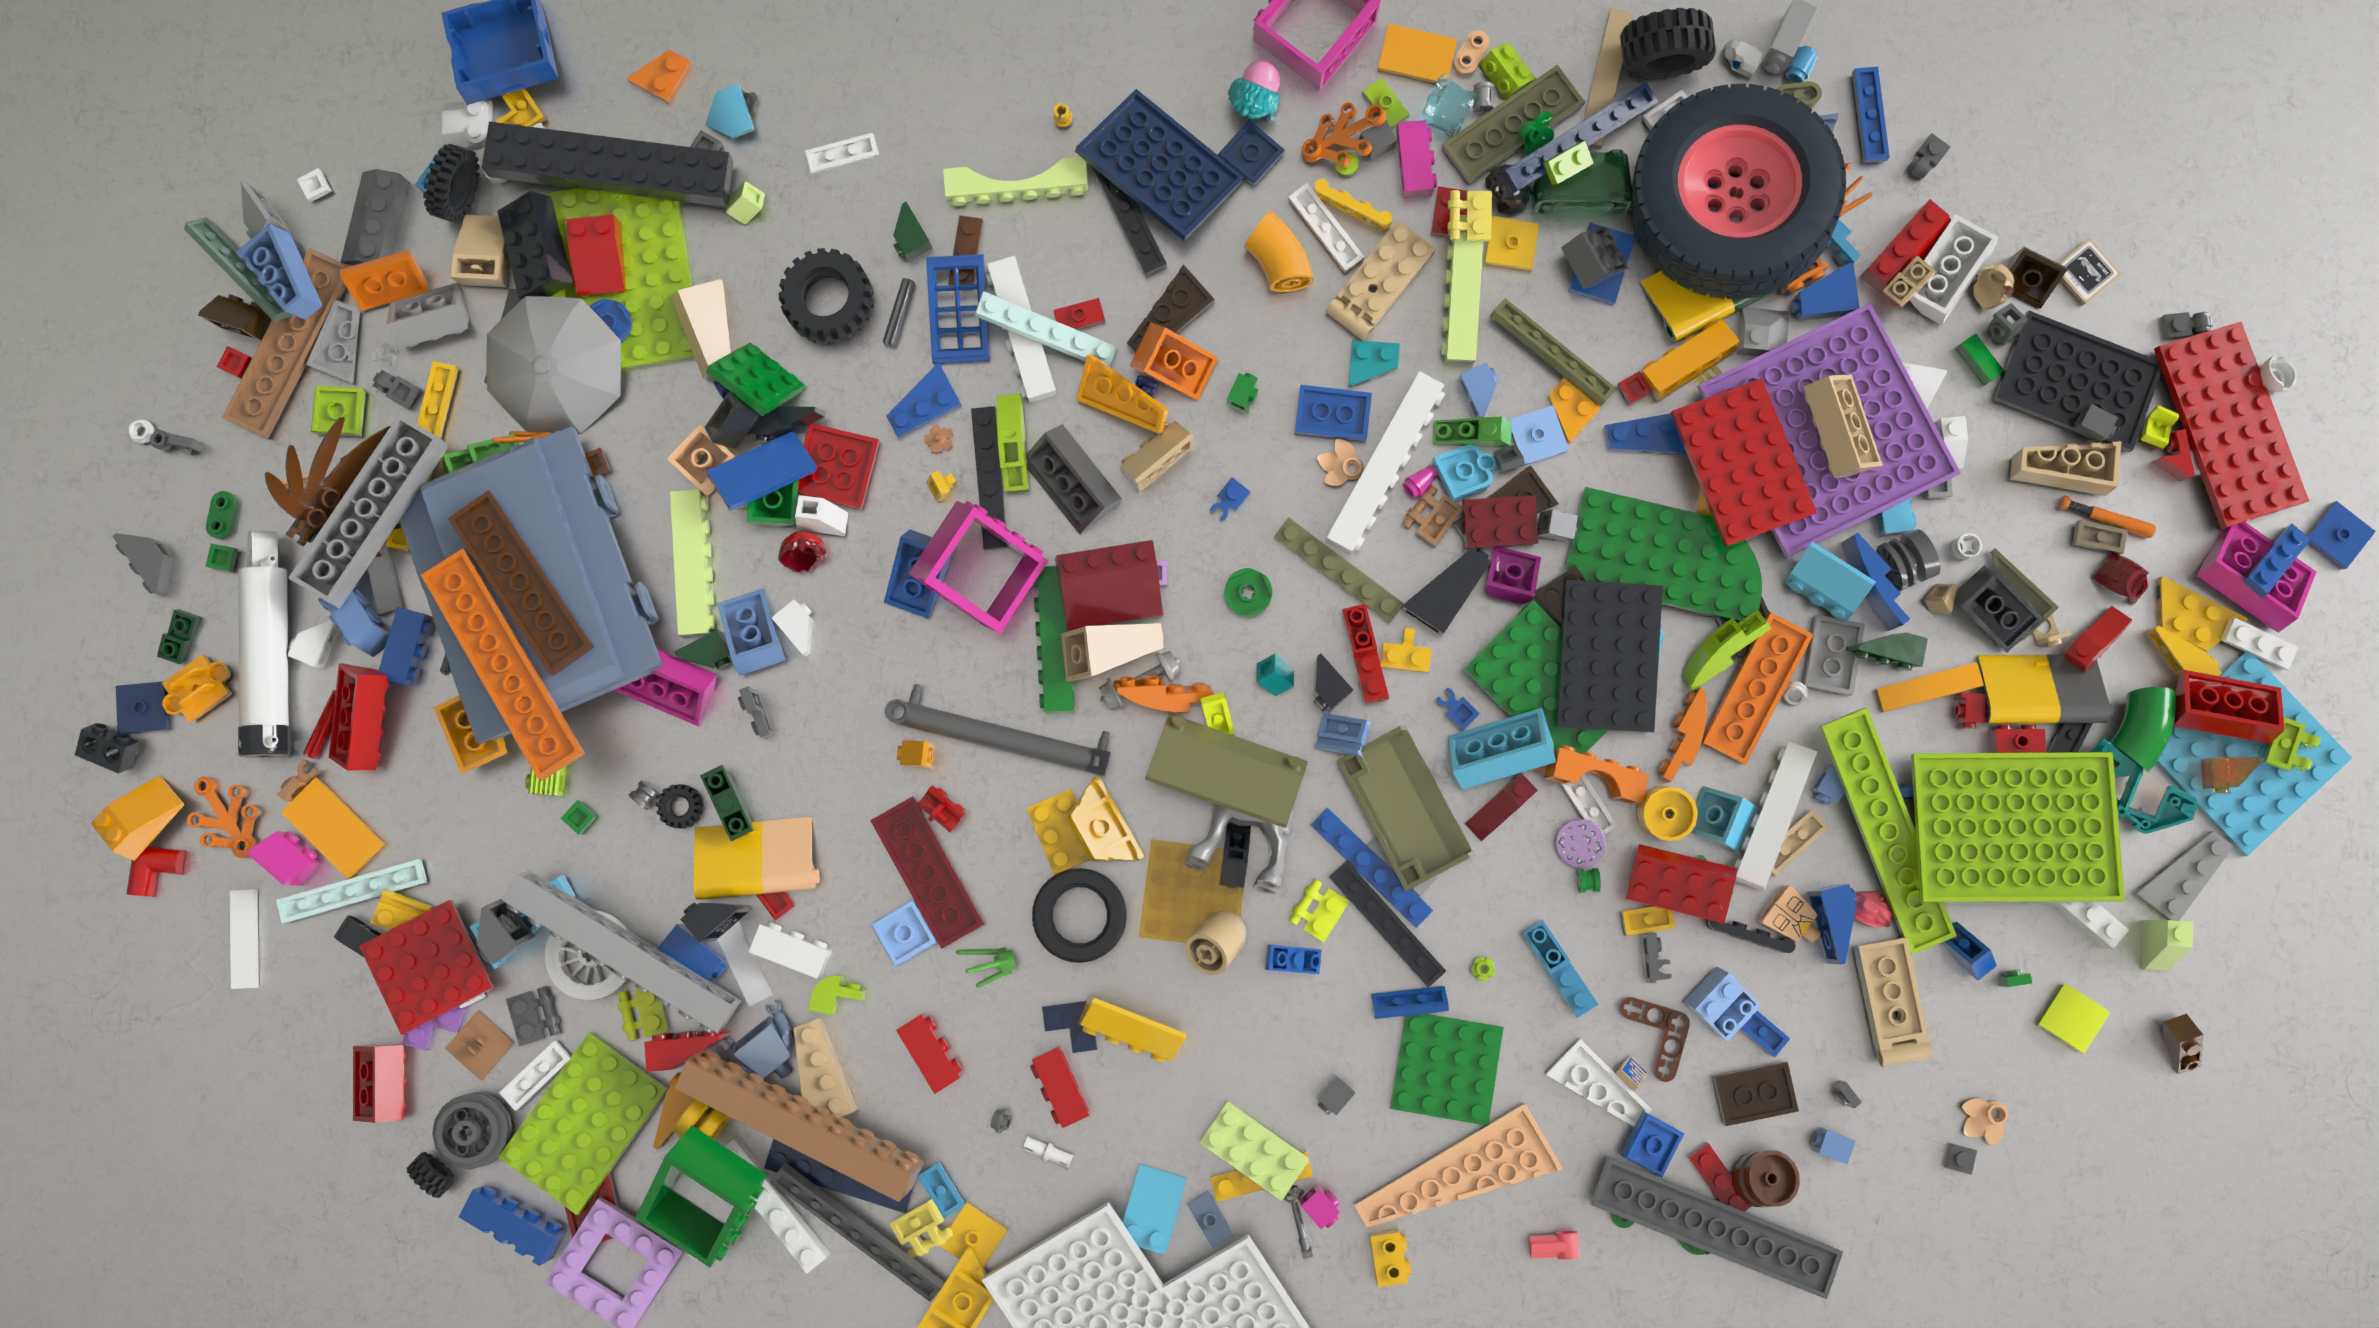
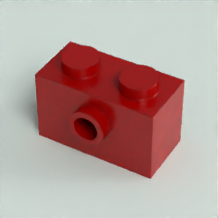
(2022, 740)

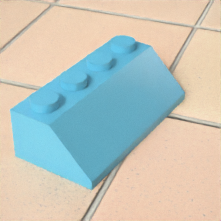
(1501, 749)

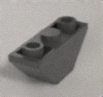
(148, 560)

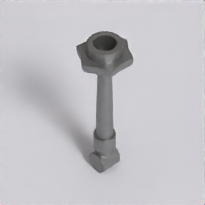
(1292, 1197)

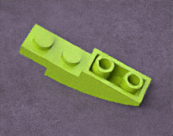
(1012, 442)
(1715, 652)

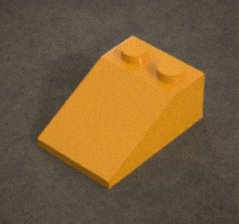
(461, 738)
(137, 817)

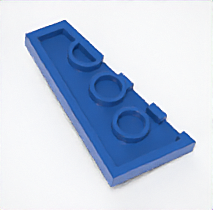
(1647, 434)

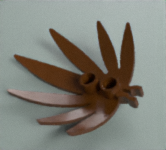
(318, 502)

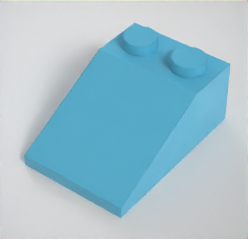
(1153, 1207)

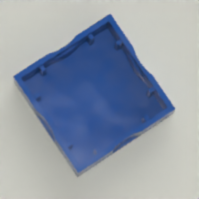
(499, 47)

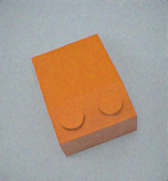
(1173, 361)

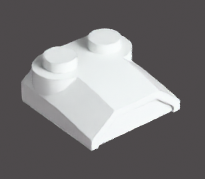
(467, 124)

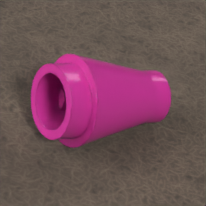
(1419, 481)

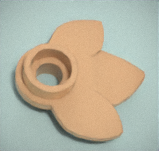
(1337, 462)
(1981, 1122)

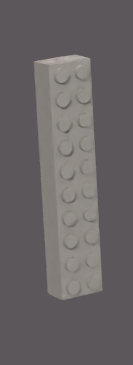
(621, 951)

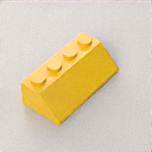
(1130, 1028)

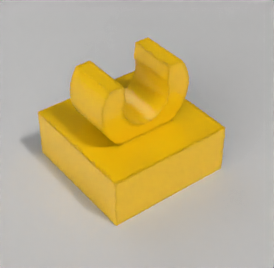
(940, 485)

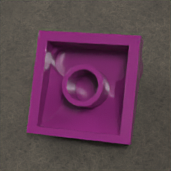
(1512, 575)

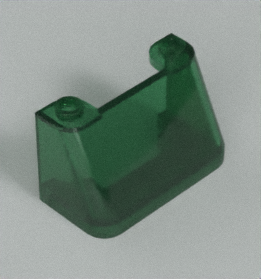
(1598, 186)

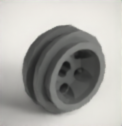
(450, 1130)

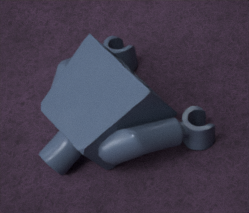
(764, 1047)

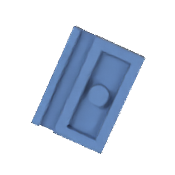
(1342, 734)

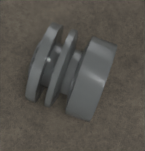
(1910, 559)

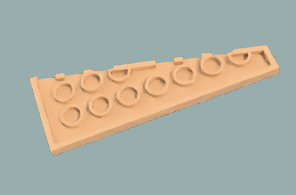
(1488, 1159)

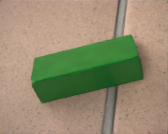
(1980, 359)

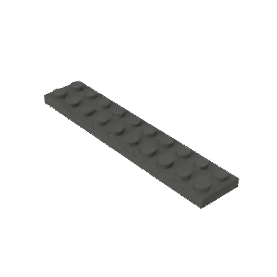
(1717, 1228)

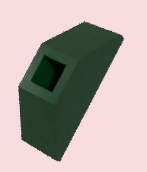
(728, 802)

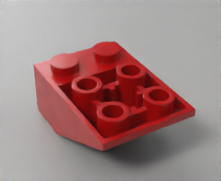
(671, 1052)

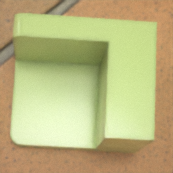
(745, 203)

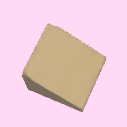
(1941, 598)

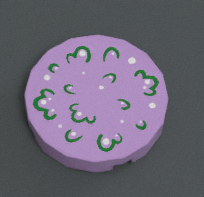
(1581, 843)

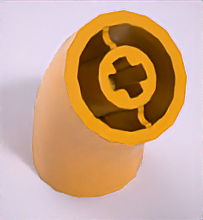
(1279, 255)

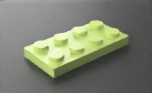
(1254, 1151)

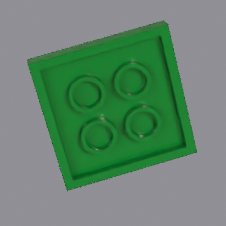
(755, 378)

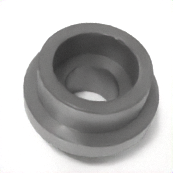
(1001, 1120)

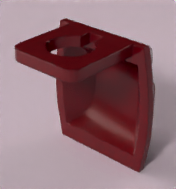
(2122, 577)

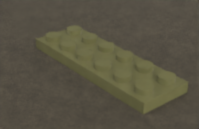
(1496, 133)

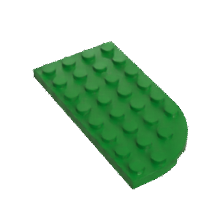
(1666, 546)

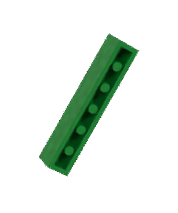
(1058, 693)

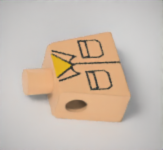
(1790, 916)

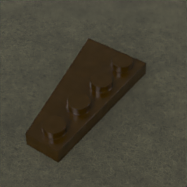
(1523, 484)

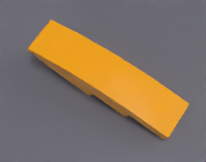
(1930, 687)

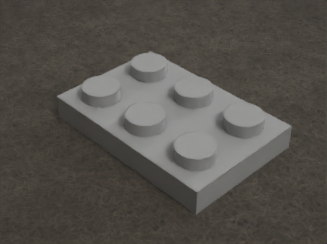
(1828, 663)

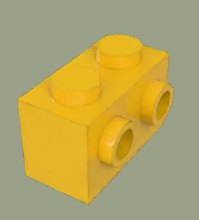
(1388, 1257)

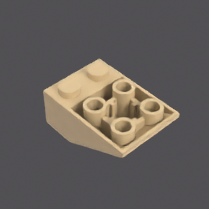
(480, 253)

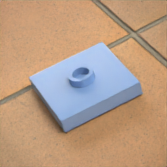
(1538, 435)
(903, 933)

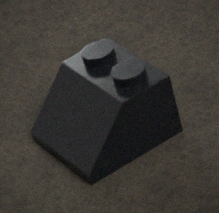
(1329, 686)

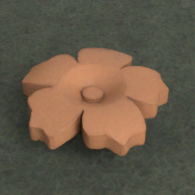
(939, 439)

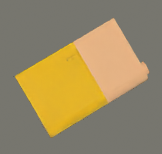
(762, 862)

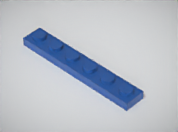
(1371, 867)

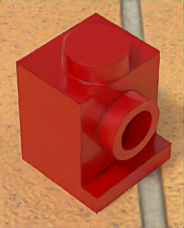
(1970, 709)

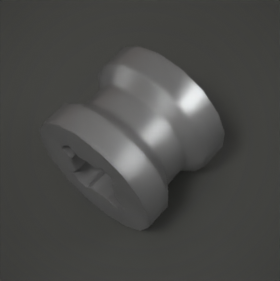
(644, 795)

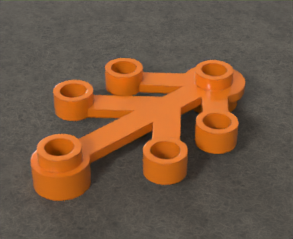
(1340, 135)
(227, 819)

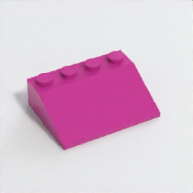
(2233, 559)

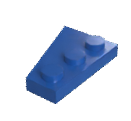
(924, 403)

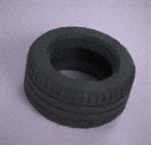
(1043, 915)

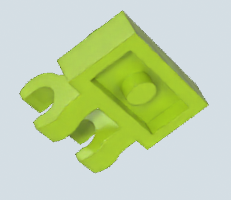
(2283, 749)

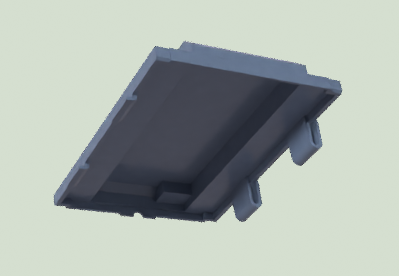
(569, 532)

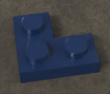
(1067, 1016)

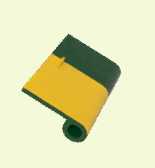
(1688, 311)

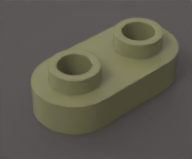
(1799, 89)

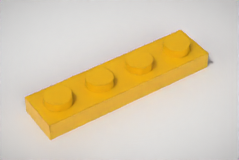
(1235, 1184)

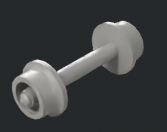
(1167, 665)

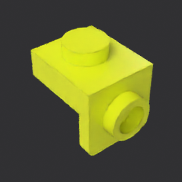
(2158, 426)

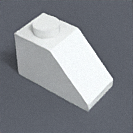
(1955, 436)
(796, 625)
(314, 644)

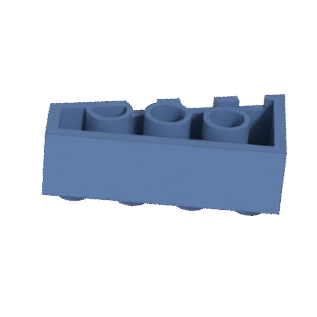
(282, 270)
(358, 623)

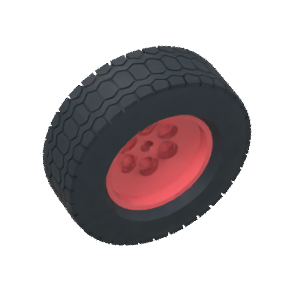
(1767, 144)

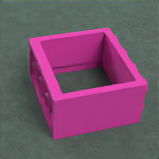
(1313, 73)
(944, 543)

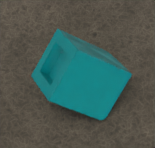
(1275, 674)

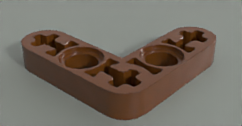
(1666, 1025)

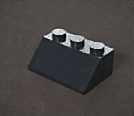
(712, 920)

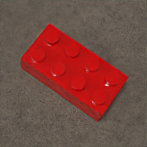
(1681, 883)

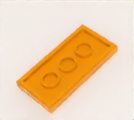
(333, 828)

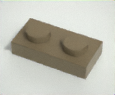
(2100, 537)

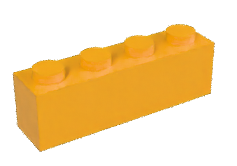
(1690, 359)

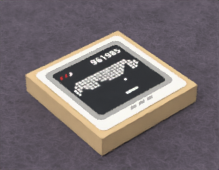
(2088, 271)

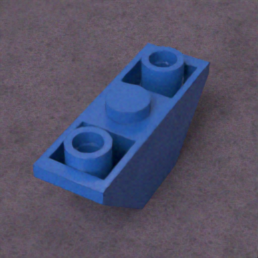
(1292, 959)

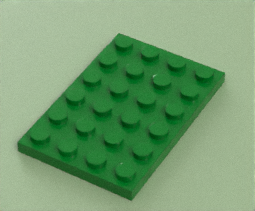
(1522, 673)

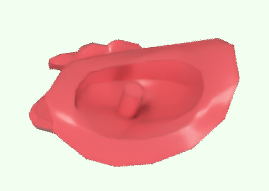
(1872, 909)

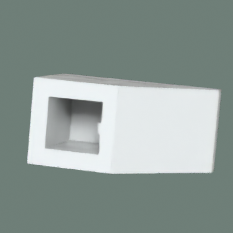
(820, 516)

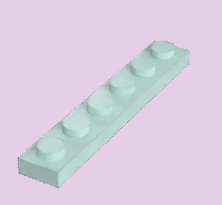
(1042, 329)
(351, 891)

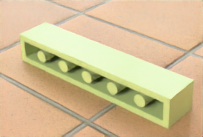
(1462, 299)
(691, 563)

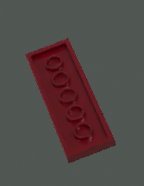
(927, 872)

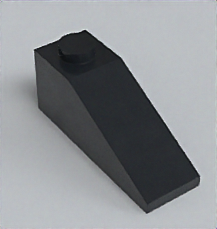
(783, 421)
(1235, 855)

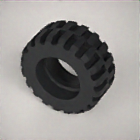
(1668, 43)
(808, 272)

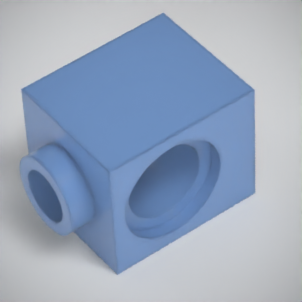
(1828, 786)
(1833, 1145)

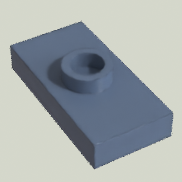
(1210, 1219)

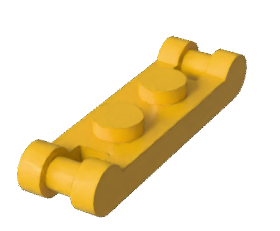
(1360, 210)

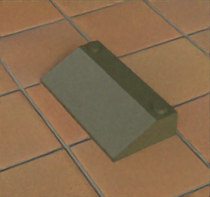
(1226, 770)
(1405, 808)

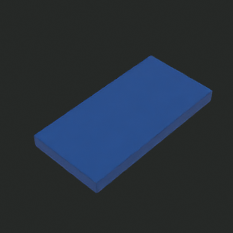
(761, 471)

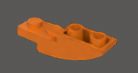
(1155, 695)
(1690, 727)

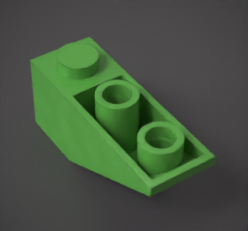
(1473, 431)

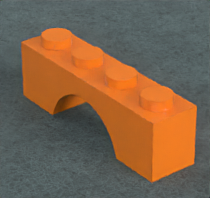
(1623, 783)

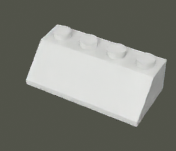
(1957, 261)

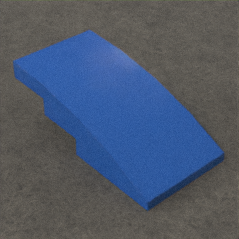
(1883, 593)

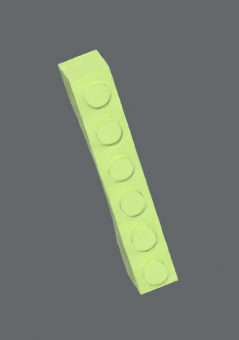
(965, 185)

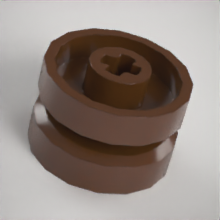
(1766, 1179)

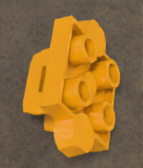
(196, 688)

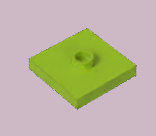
(338, 402)

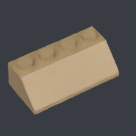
(1842, 425)

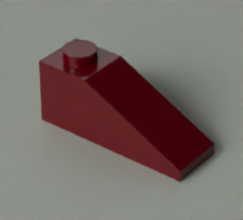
(1501, 806)

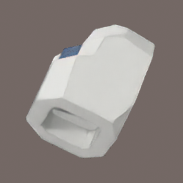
(1742, 57)

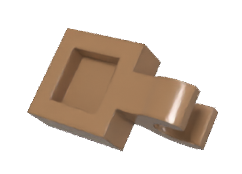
(295, 784)

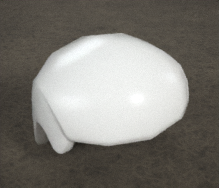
(2278, 374)

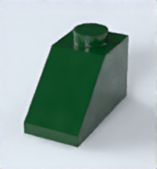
(909, 235)
(707, 651)

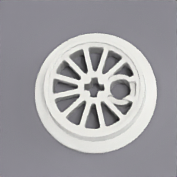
(567, 982)

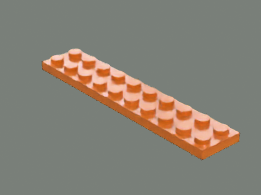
(502, 665)

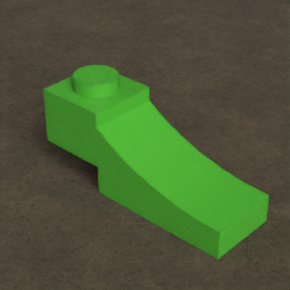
(474, 453)

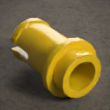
(1066, 117)

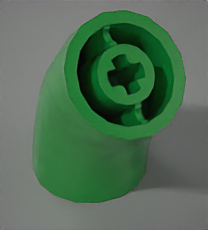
(2146, 725)

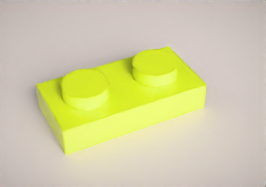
(1217, 713)

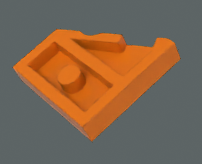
(661, 75)

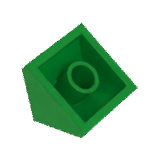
(775, 508)

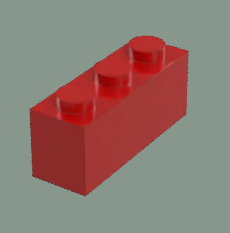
(930, 1052)
(1060, 1087)

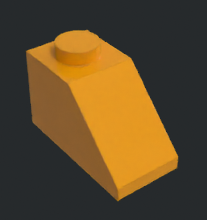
(916, 754)

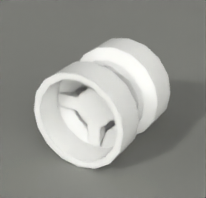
(1970, 543)

